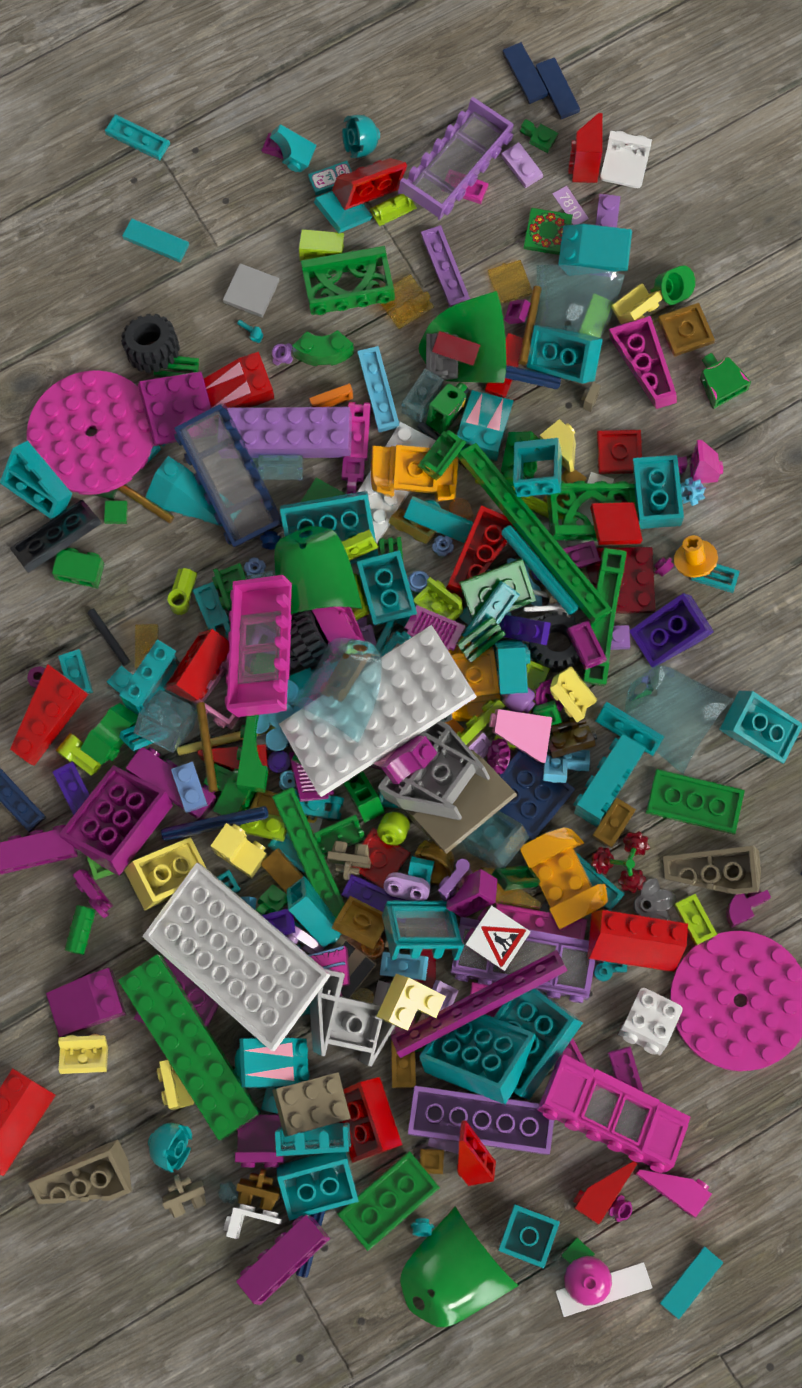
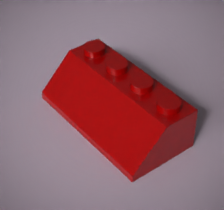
(636, 940)
(21, 1109)

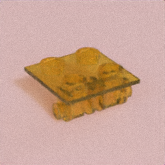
(409, 302)

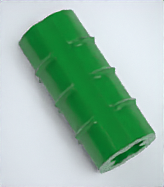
(80, 930)

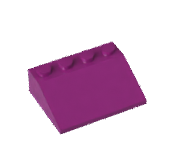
(116, 819)

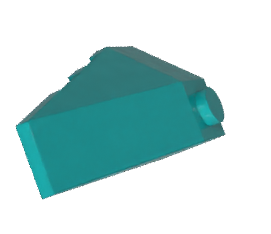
(178, 491)

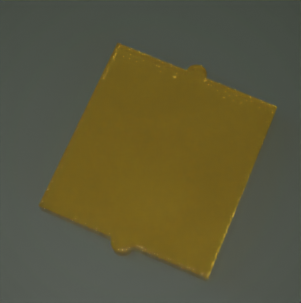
(510, 281)

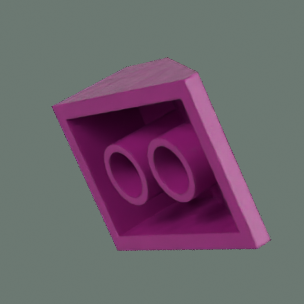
(86, 1002)

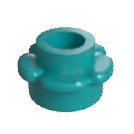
(422, 1227)

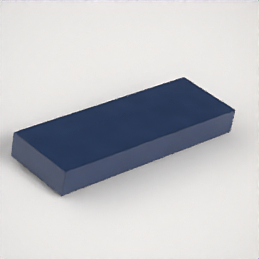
(525, 73)
(557, 88)
(19, 804)

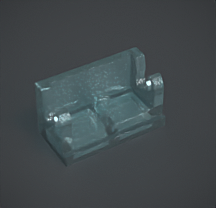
(281, 467)

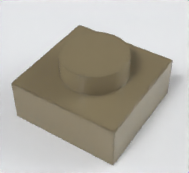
(590, 396)

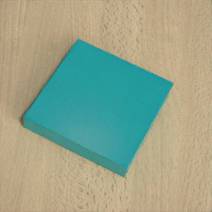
(337, 216)

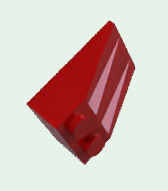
(240, 383)

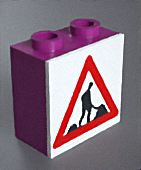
(496, 938)

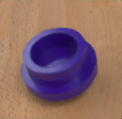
(279, 761)

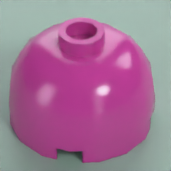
(588, 1280)

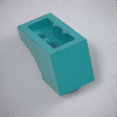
(295, 148)

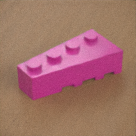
(644, 357)
(338, 623)

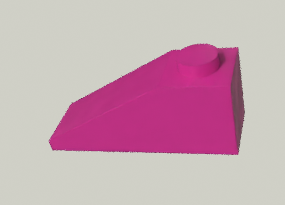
(705, 463)
(683, 1192)

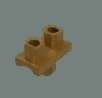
(260, 1186)

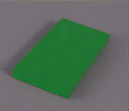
(695, 801)
(388, 1200)

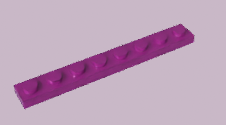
(479, 1003)

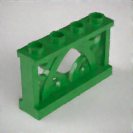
(338, 298)
(569, 529)

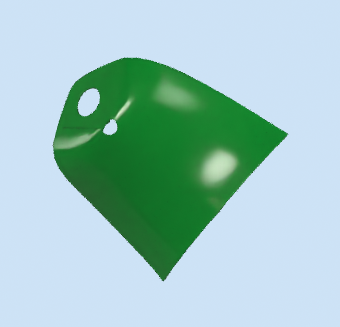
(479, 322)
(319, 572)
(457, 1271)

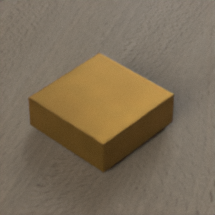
(432, 1160)

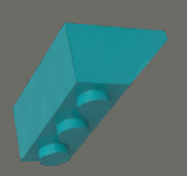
(316, 1184)

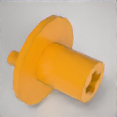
(695, 557)

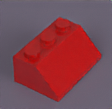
(587, 151)
(369, 182)
(199, 666)
(371, 1120)

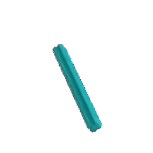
(539, 570)

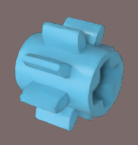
(692, 491)

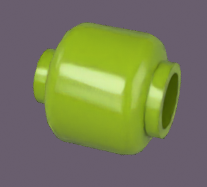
(394, 827)

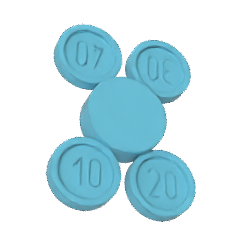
(276, 738)

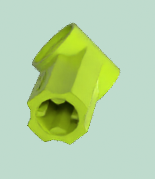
(182, 590)
(71, 752)

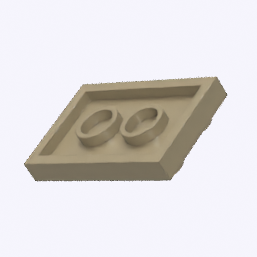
(311, 1104)

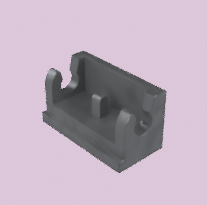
(438, 364)

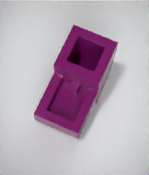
(740, 908)

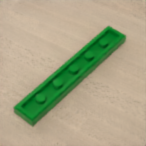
(308, 849)

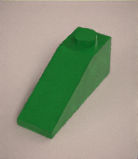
(364, 797)

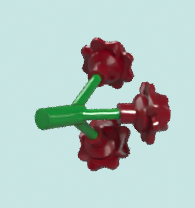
(630, 879)

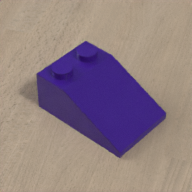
(671, 630)

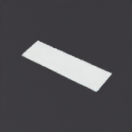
(624, 1283)

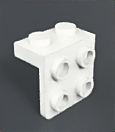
(626, 159)
(651, 1021)
(234, 1222)

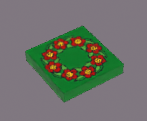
(546, 230)

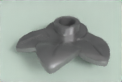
(657, 901)

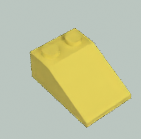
(162, 872)

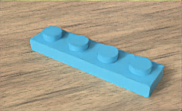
(378, 389)

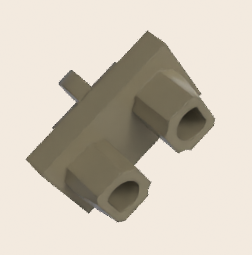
(359, 859)
(182, 1191)

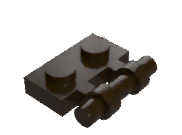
(570, 741)

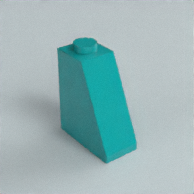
(312, 912)

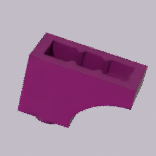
(409, 758)
(475, 894)

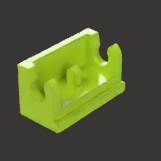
(320, 244)

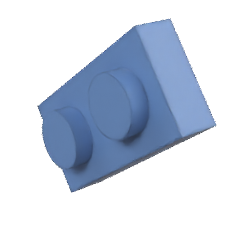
(189, 787)

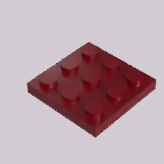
(637, 582)

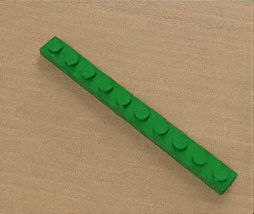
(534, 533)

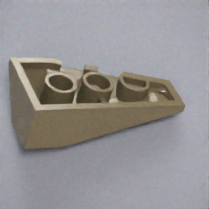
(721, 870)
(94, 1175)

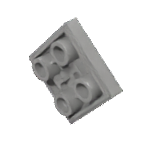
(251, 290)

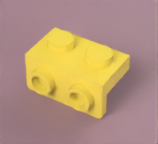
(635, 304)
(572, 693)
(83, 1054)
(175, 1093)

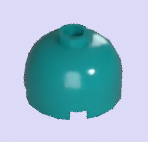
(360, 135)
(169, 1146)

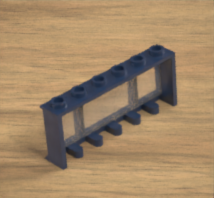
(228, 475)

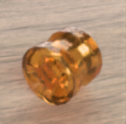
(371, 954)

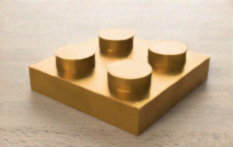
(686, 329)
(360, 922)

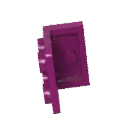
(257, 1142)

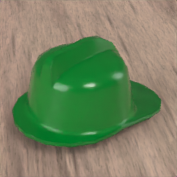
(675, 284)

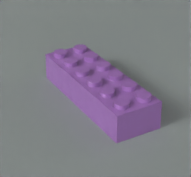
(295, 431)
(507, 1126)

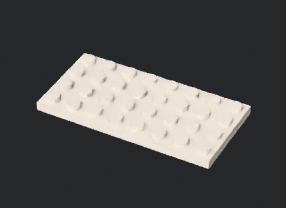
(415, 692)
(236, 956)

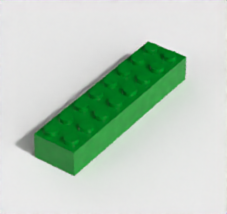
(189, 1047)

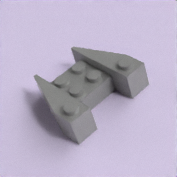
(441, 781)
(347, 1020)

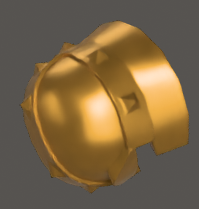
(442, 862)

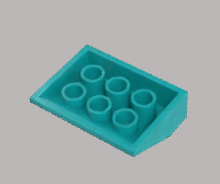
(343, 514)
(553, 1032)
(480, 1057)

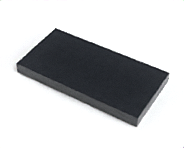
(55, 535)

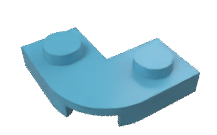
(556, 769)

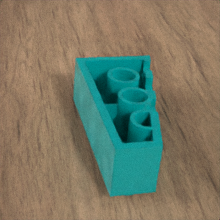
(609, 780)

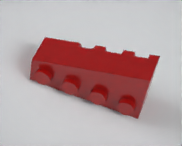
(480, 548)
(47, 714)

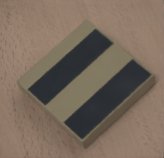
(359, 967)

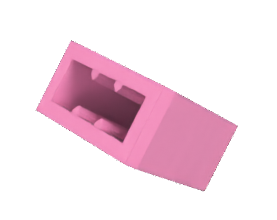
(524, 731)

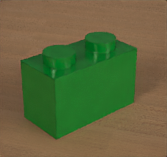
(78, 568)

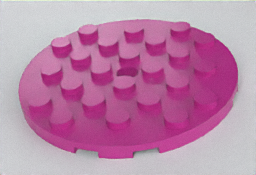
(96, 401)
(730, 1034)

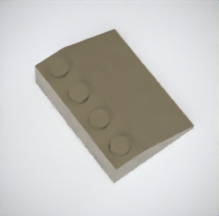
(475, 804)

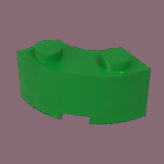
(323, 349)
(104, 740)

